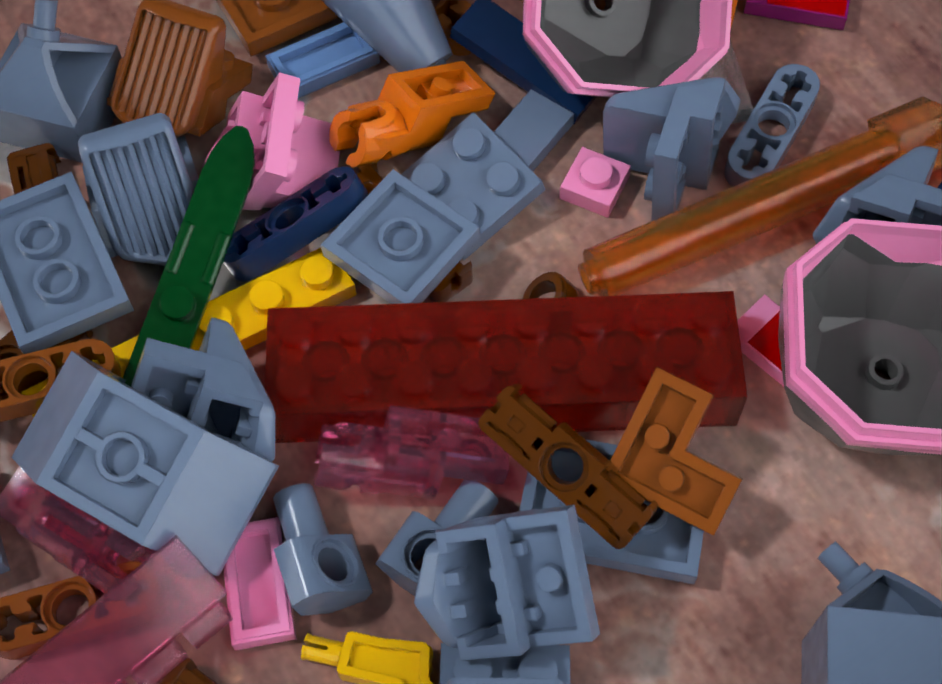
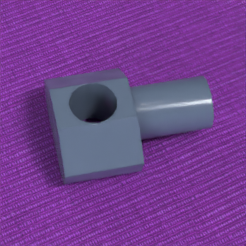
(418, 532)
(317, 567)

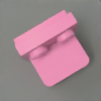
(287, 145)

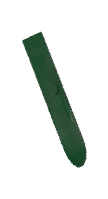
(199, 246)

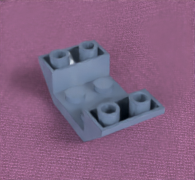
(141, 464)

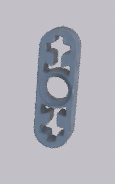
(772, 108)

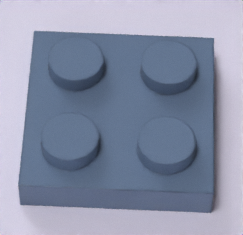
(477, 177)
(400, 241)

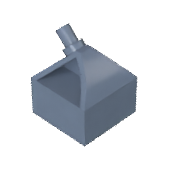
(54, 85)
(875, 631)

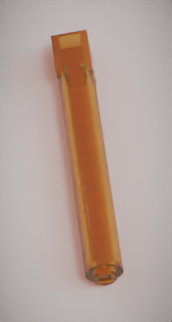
(759, 203)

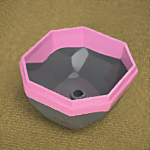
(627, 43)
(859, 306)

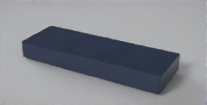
(499, 41)

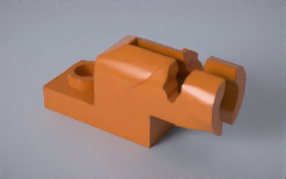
(409, 112)

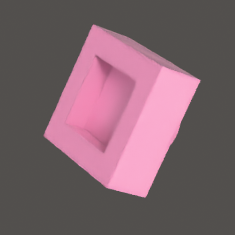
(594, 182)

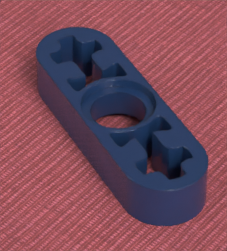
(294, 223)

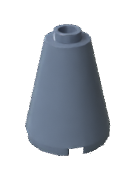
(398, 30)

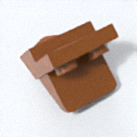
(177, 68)

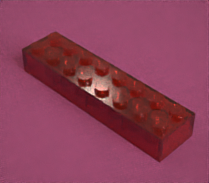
(572, 355)

